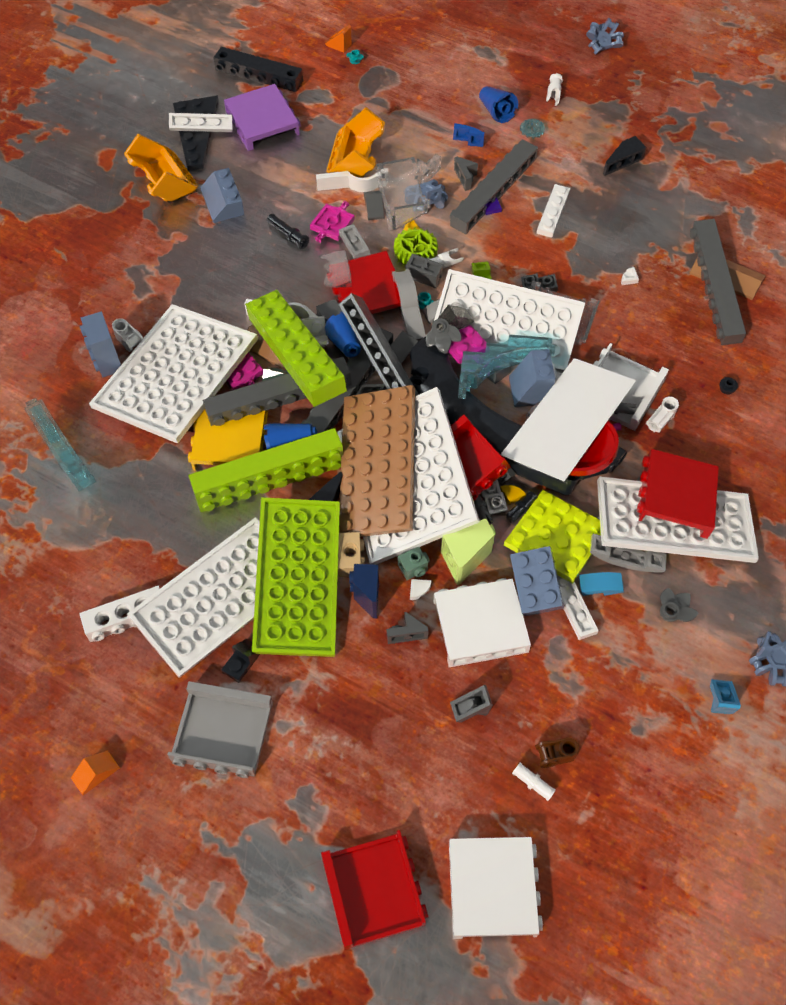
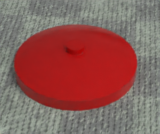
(599, 453)

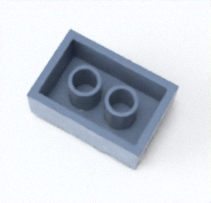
(100, 344)
(537, 581)

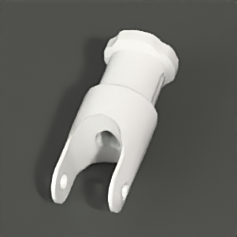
(554, 87)
(445, 259)

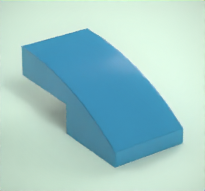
(602, 582)

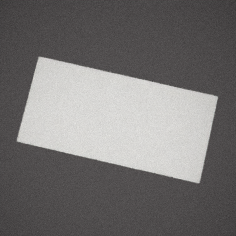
(568, 419)

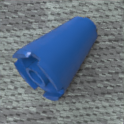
(499, 103)
(342, 335)
(286, 432)

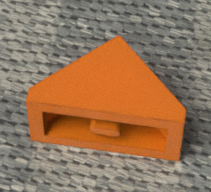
(341, 40)
(93, 771)

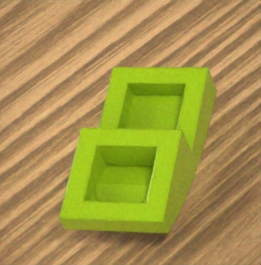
(481, 269)

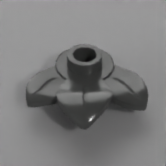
(443, 337)
(678, 605)

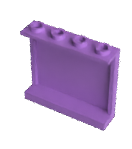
(261, 114)

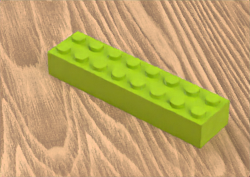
(296, 348)
(267, 470)

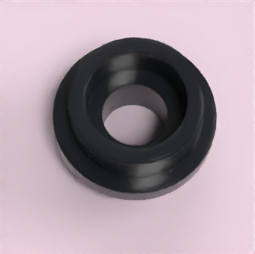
(728, 385)

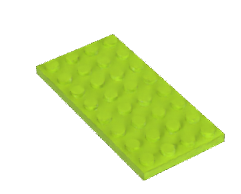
(296, 578)

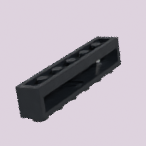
(258, 69)

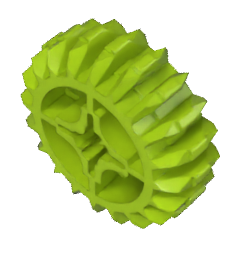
(416, 242)

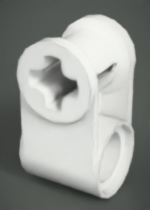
(126, 334)

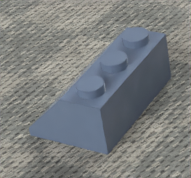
(222, 196)

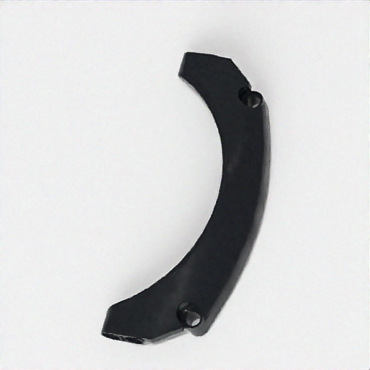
(433, 369)

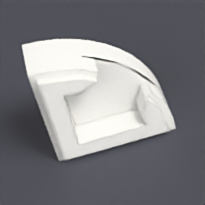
(630, 277)
(419, 588)

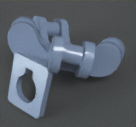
(603, 40)
(431, 189)
(775, 655)

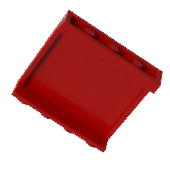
(373, 282)
(479, 458)
(679, 491)
(374, 890)

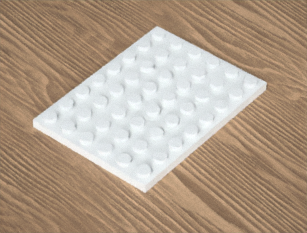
(173, 371)
(440, 485)

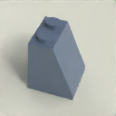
(532, 378)

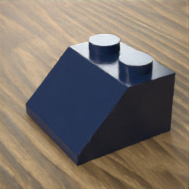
(365, 585)

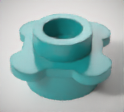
(355, 56)
(424, 299)

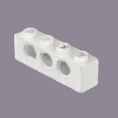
(112, 611)

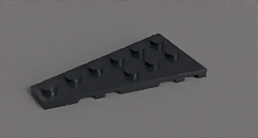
(196, 142)

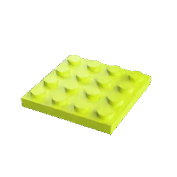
(561, 527)

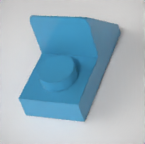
(724, 697)

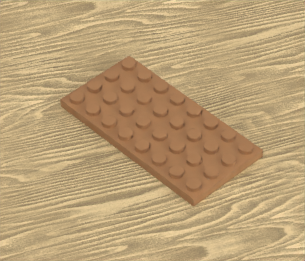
(378, 462)

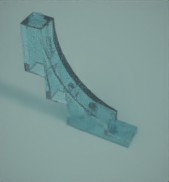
(479, 365)
(58, 445)

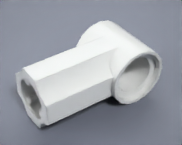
(663, 414)

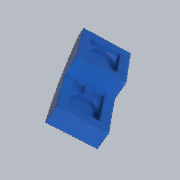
(467, 133)

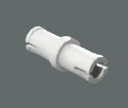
(533, 781)

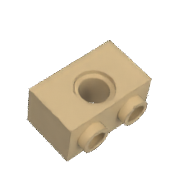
(349, 544)

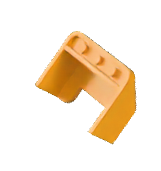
(354, 144)
(163, 168)

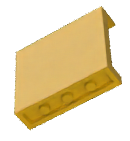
(226, 442)

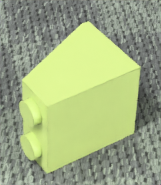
(467, 549)

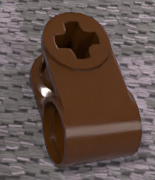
(553, 754)

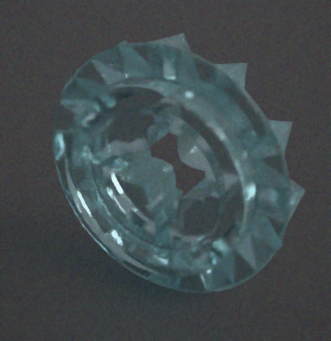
(537, 125)

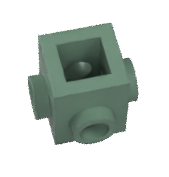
(413, 563)

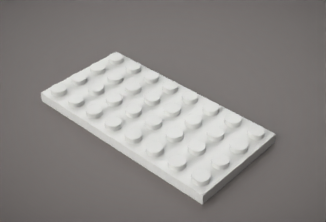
(514, 310)
(620, 527)
(203, 602)

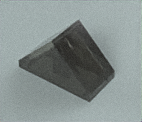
(456, 317)

